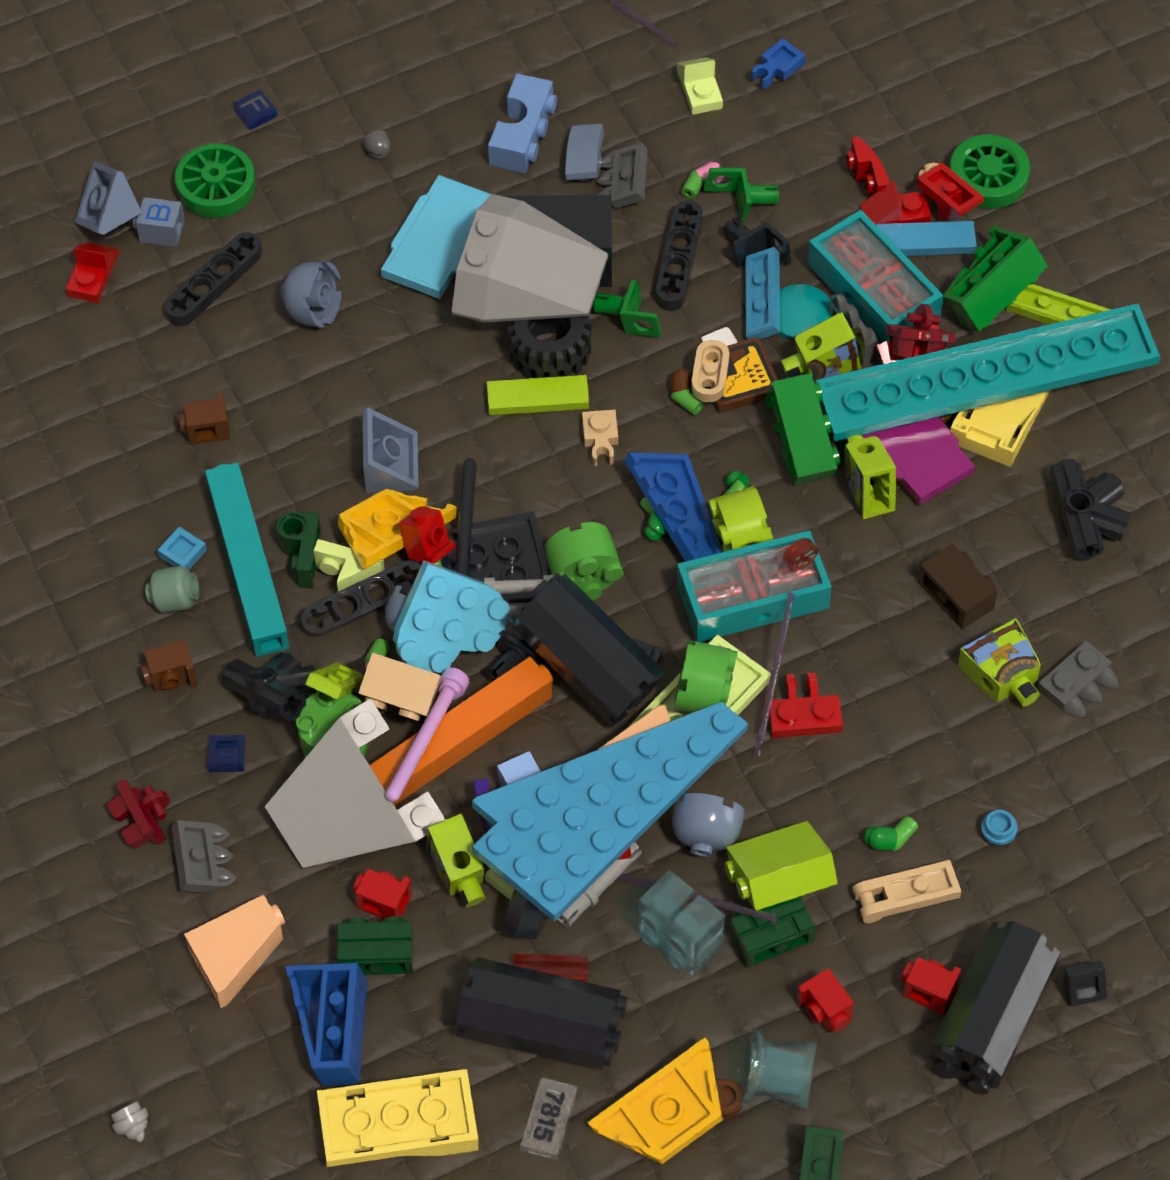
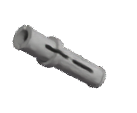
(590, 896)

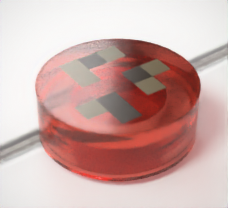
(800, 554)

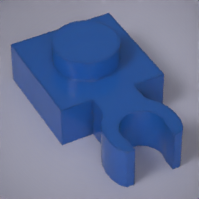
(778, 61)

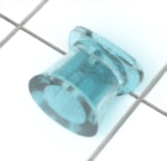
(780, 1070)

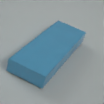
(932, 237)
(762, 293)

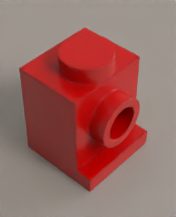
(425, 535)
(382, 894)
(930, 984)
(826, 1001)

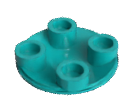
(801, 309)

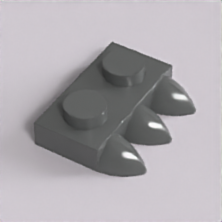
(626, 175)
(865, 337)
(1078, 678)
(199, 857)

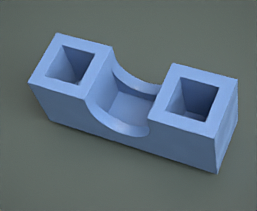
(517, 143)

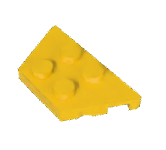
(373, 524)
(666, 1108)

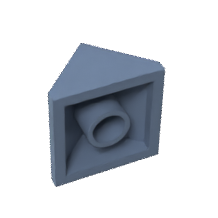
(106, 200)
(389, 454)

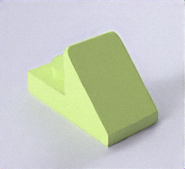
(700, 85)
(341, 560)

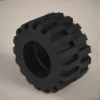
(554, 357)

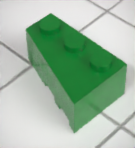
(995, 278)
(803, 429)

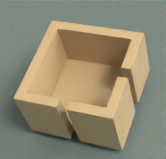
(400, 685)

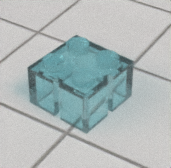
(685, 936)

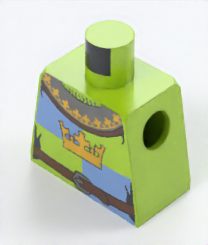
(824, 350)
(865, 460)
(1003, 664)
(452, 855)

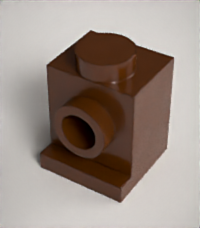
(205, 421)
(168, 666)

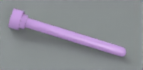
(452, 686)

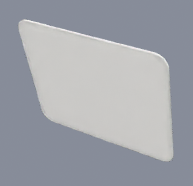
(723, 335)

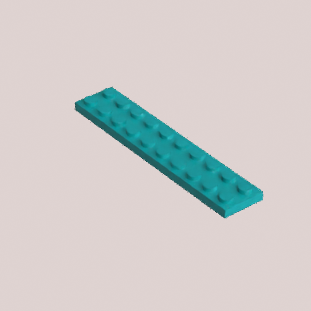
(987, 372)

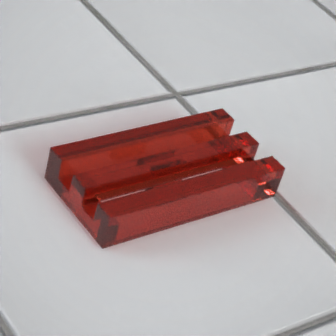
(553, 963)

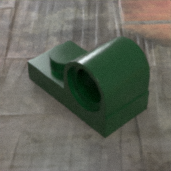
(302, 545)
(821, 1153)

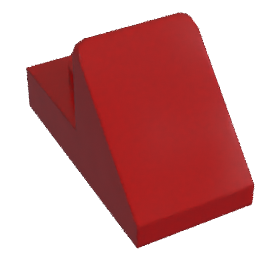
(949, 192)
(890, 207)
(91, 271)

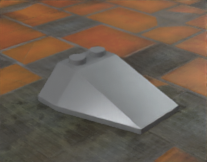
(524, 266)

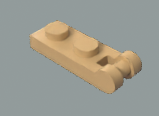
(907, 890)

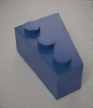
(332, 1018)

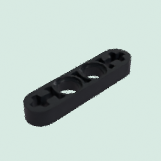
(680, 255)
(217, 281)
(360, 594)

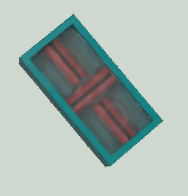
(871, 274)
(749, 588)

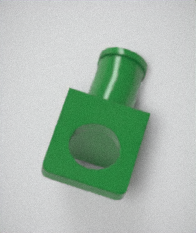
(744, 192)
(627, 307)

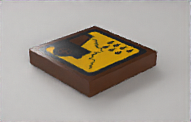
(747, 375)

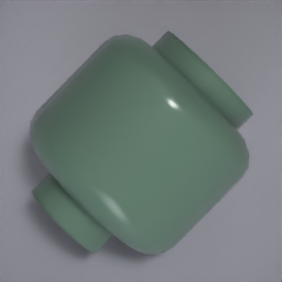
(172, 589)

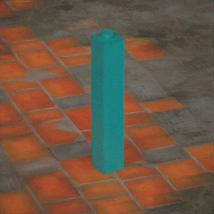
(247, 559)

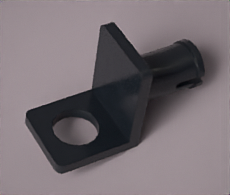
(759, 239)
(513, 653)

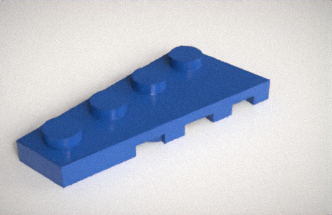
(677, 500)

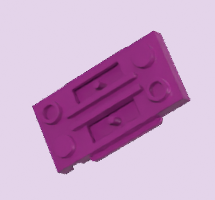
(925, 457)

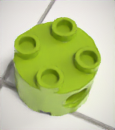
(740, 519)

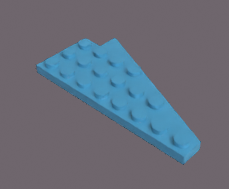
(577, 818)

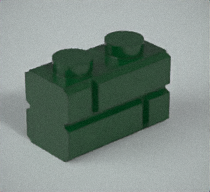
(763, 940)
(377, 946)

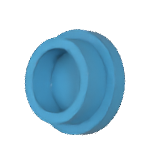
(999, 827)

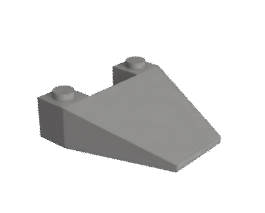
(337, 804)

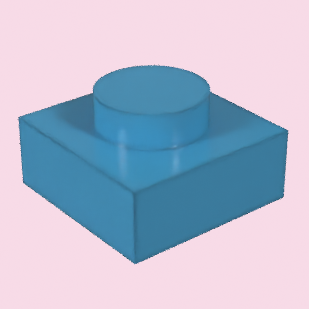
(182, 549)

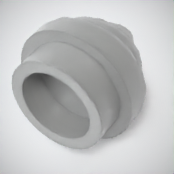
(130, 1121)

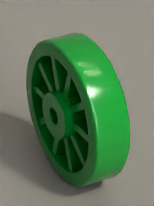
(214, 172)
(989, 174)

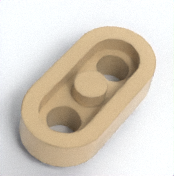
(710, 373)

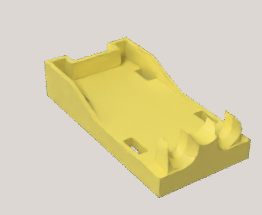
(994, 426)
(399, 1118)

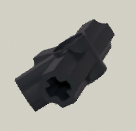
(1087, 508)
(274, 687)

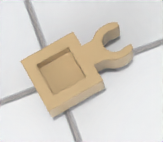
(601, 432)

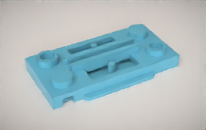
(433, 237)

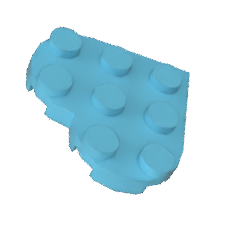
(446, 616)

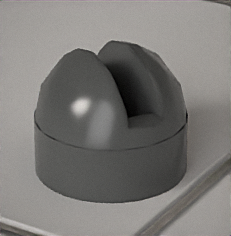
(377, 144)

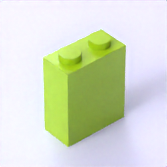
(780, 865)

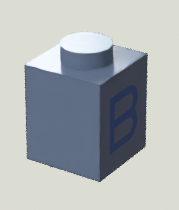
(160, 222)

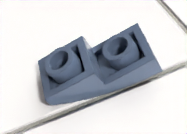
(583, 152)

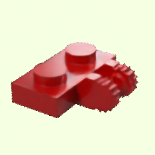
(805, 715)

